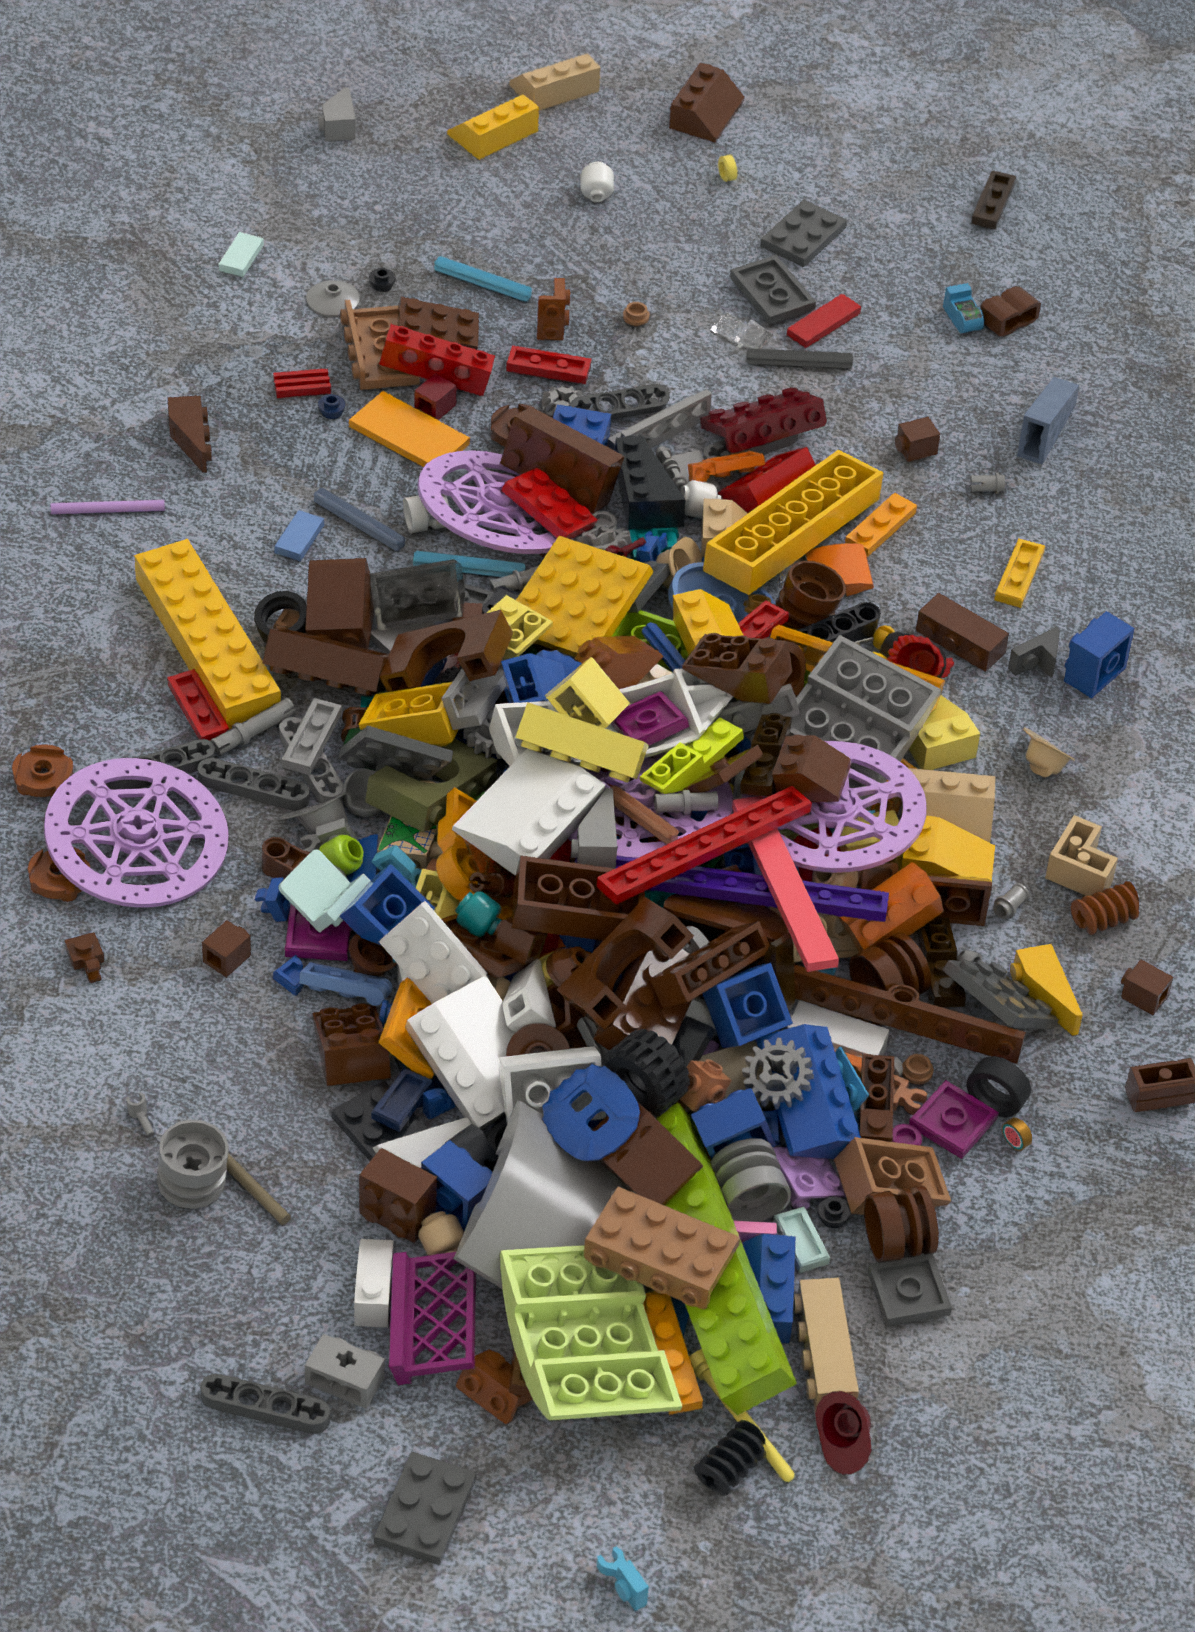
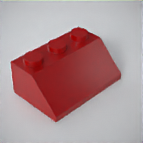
(768, 479)

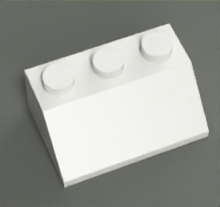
(536, 1074)

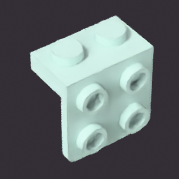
(320, 890)

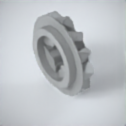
(552, 397)

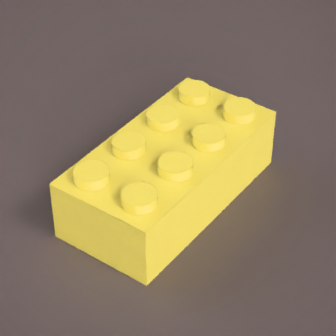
(581, 740)

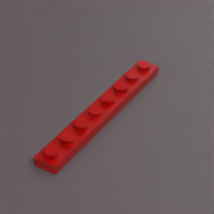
(703, 845)

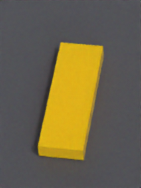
(1019, 573)

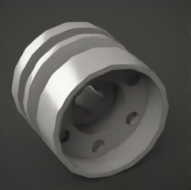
(192, 1164)
(751, 1180)

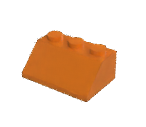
(910, 906)

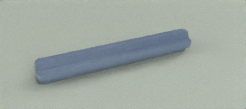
(359, 519)

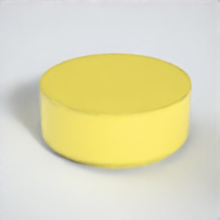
(727, 168)

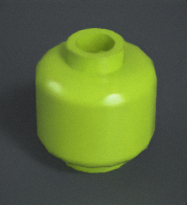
(344, 853)

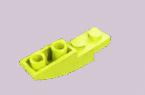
(688, 763)

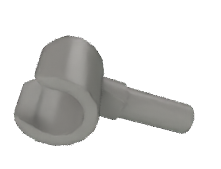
(139, 1111)

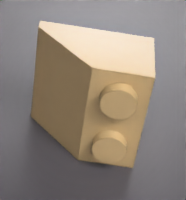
(717, 517)

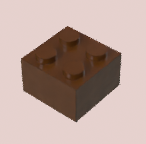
(396, 1194)

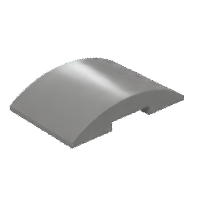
(863, 702)
(533, 1197)

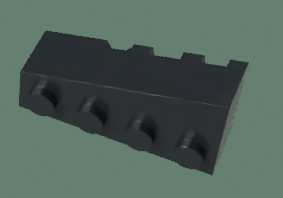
(646, 488)

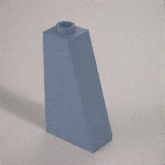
(1046, 419)

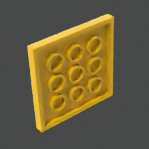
(582, 593)

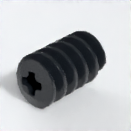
(731, 1458)

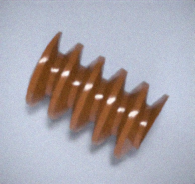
(1106, 908)

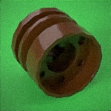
(810, 594)
(890, 964)
(901, 1223)

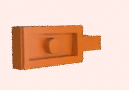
(723, 465)

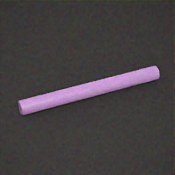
(108, 507)

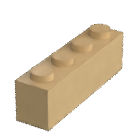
(825, 1338)

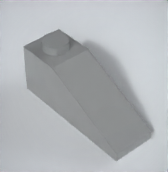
(597, 834)

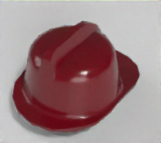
(843, 1432)

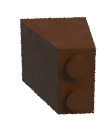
(340, 601)

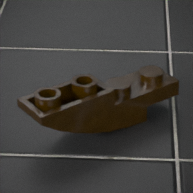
(770, 738)
(939, 947)

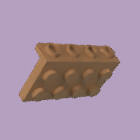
(367, 333)
(660, 1247)

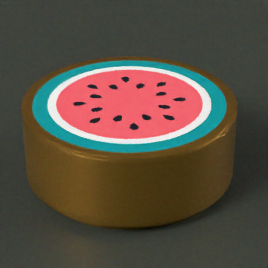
(1016, 1133)

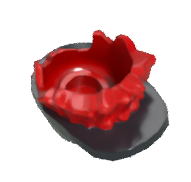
(916, 653)

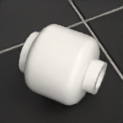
(597, 181)
(694, 493)

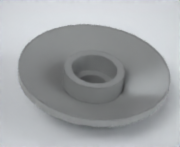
(330, 296)

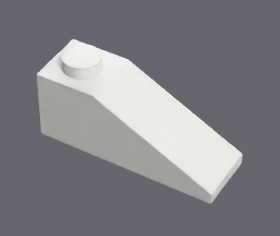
(373, 1283)

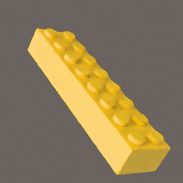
(792, 522)
(206, 631)

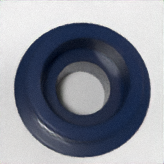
(331, 406)

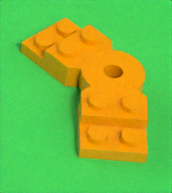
(455, 863)

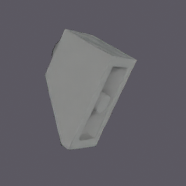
(338, 117)

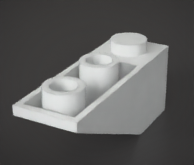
(528, 999)

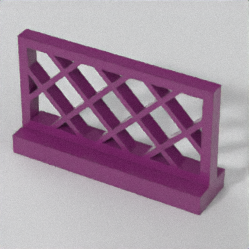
(405, 1319)

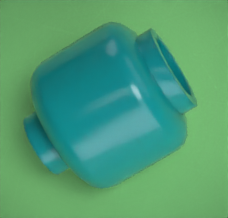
(478, 914)

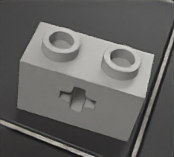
(345, 1370)

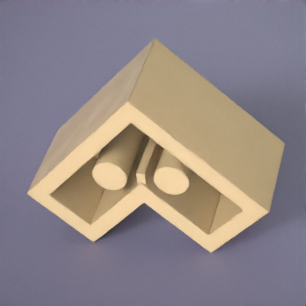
(1078, 862)

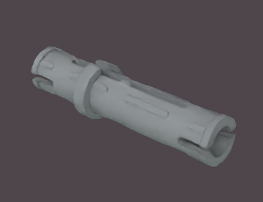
(243, 732)

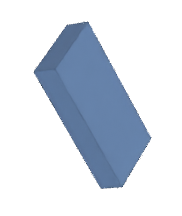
(299, 535)

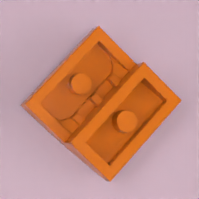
(849, 562)

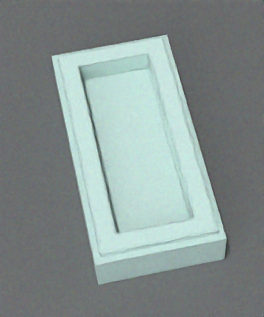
(241, 254)
(809, 1248)

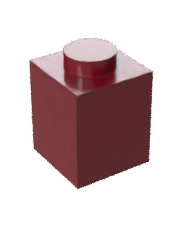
(435, 396)

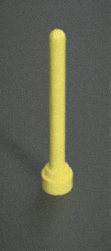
(772, 1455)

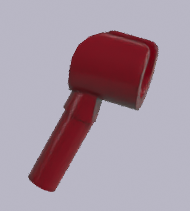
(626, 549)

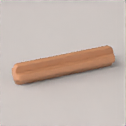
(644, 816)

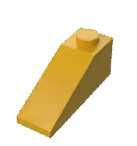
(1043, 975)

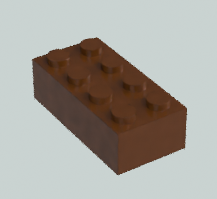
(565, 455)
(325, 659)
(565, 899)
(642, 1002)

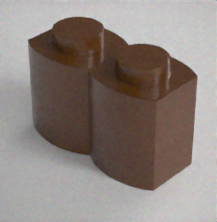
(1010, 311)

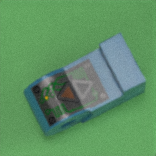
(962, 308)

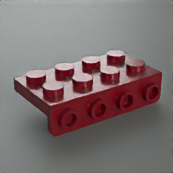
(766, 419)

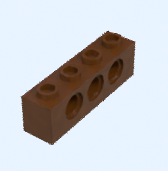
(710, 964)

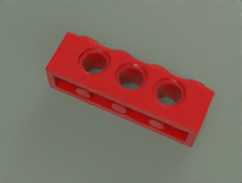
(427, 355)

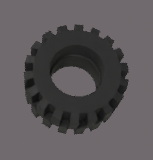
(650, 1070)

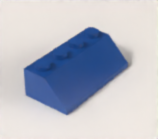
(824, 1118)

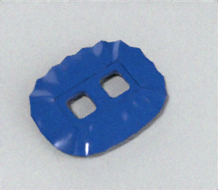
(571, 1127)

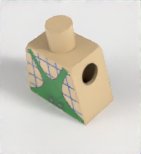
(416, 844)

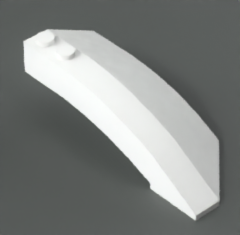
(692, 696)

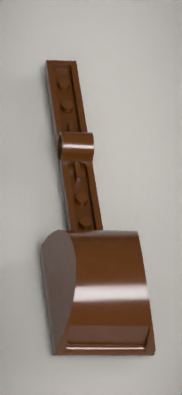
(895, 1008)

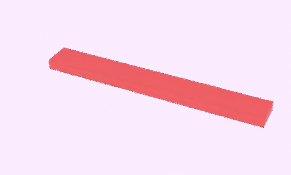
(791, 897)

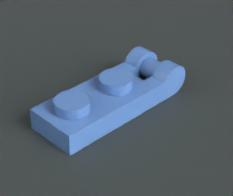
(346, 982)

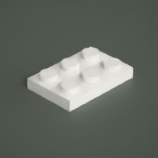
(431, 954)

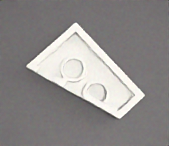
(422, 1144)

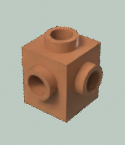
(706, 1085)

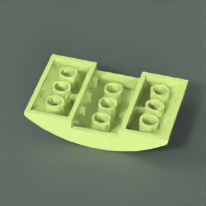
(583, 1336)

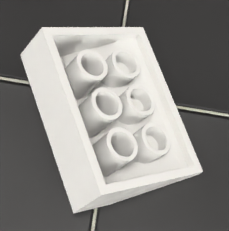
(530, 809)
(462, 1045)

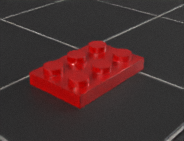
(549, 504)

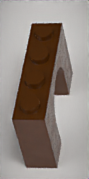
(478, 640)
(642, 931)

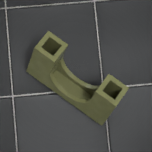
(424, 803)

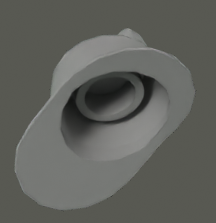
(319, 814)

